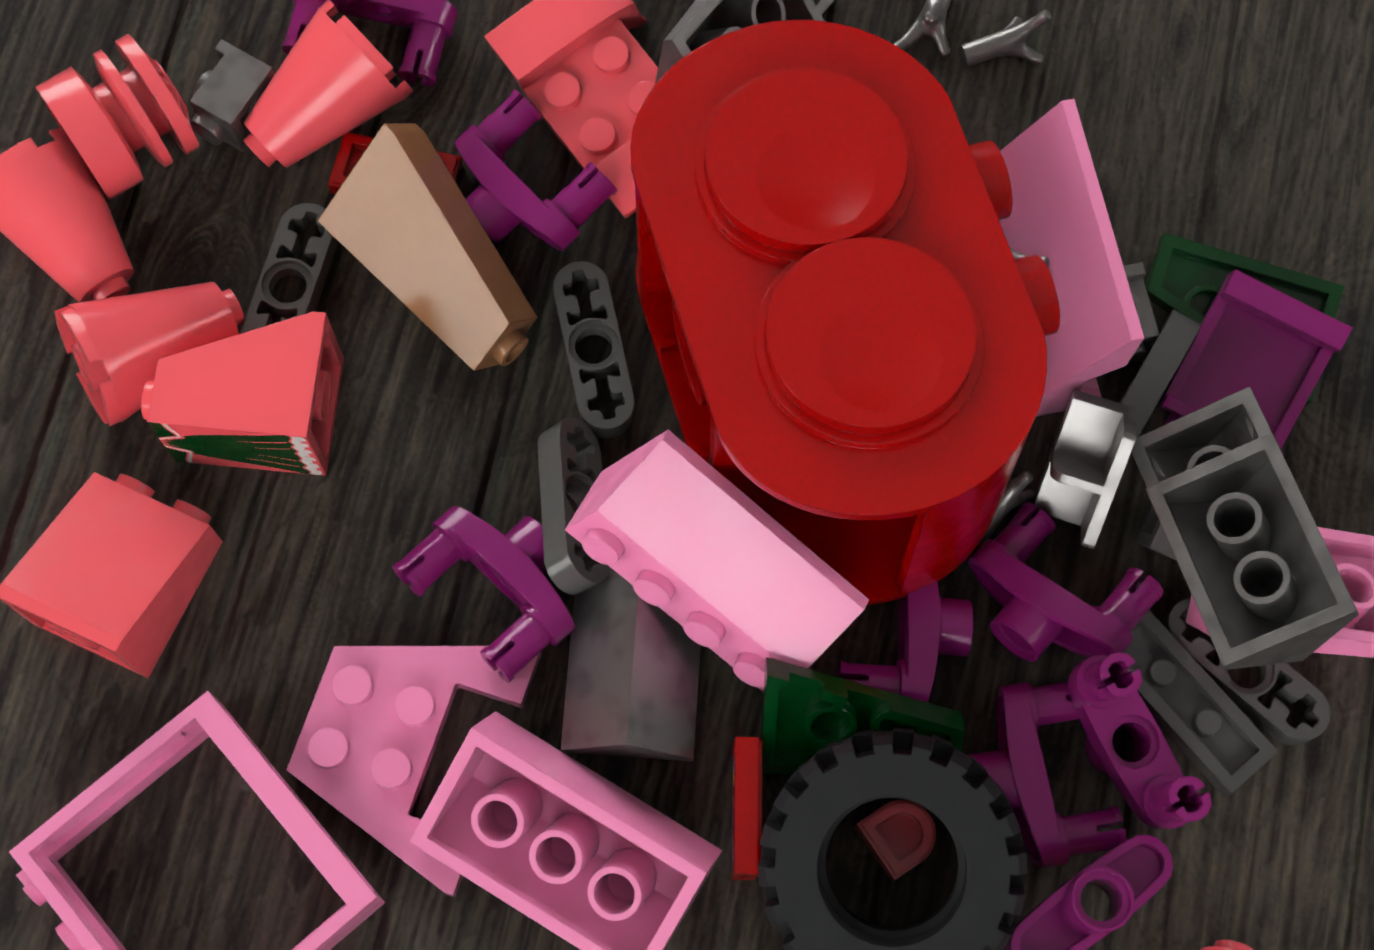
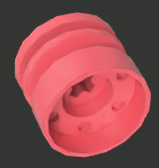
(120, 115)

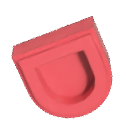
(898, 836)

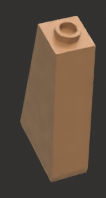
(428, 248)

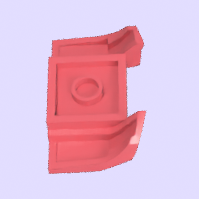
(582, 78)

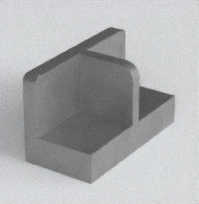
(1087, 463)

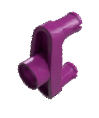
(428, 19)
(505, 200)
(512, 564)
(1044, 612)
(926, 629)
(1023, 777)
(1151, 780)
(1126, 874)

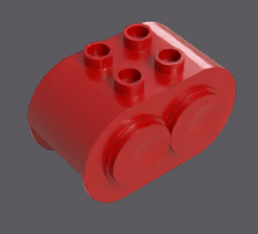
(839, 295)

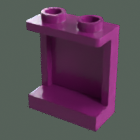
(1256, 342)

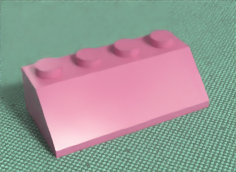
(713, 560)
(562, 842)

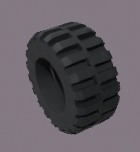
(909, 768)

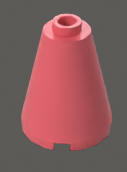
(321, 91)
(62, 218)
(124, 336)

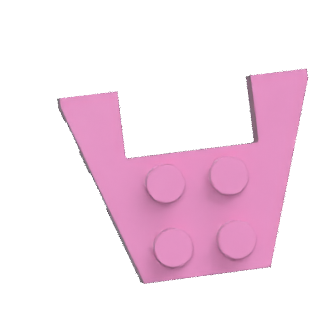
(378, 731)

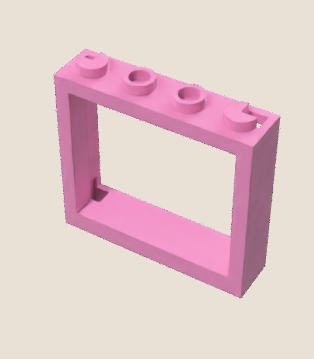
(204, 718)

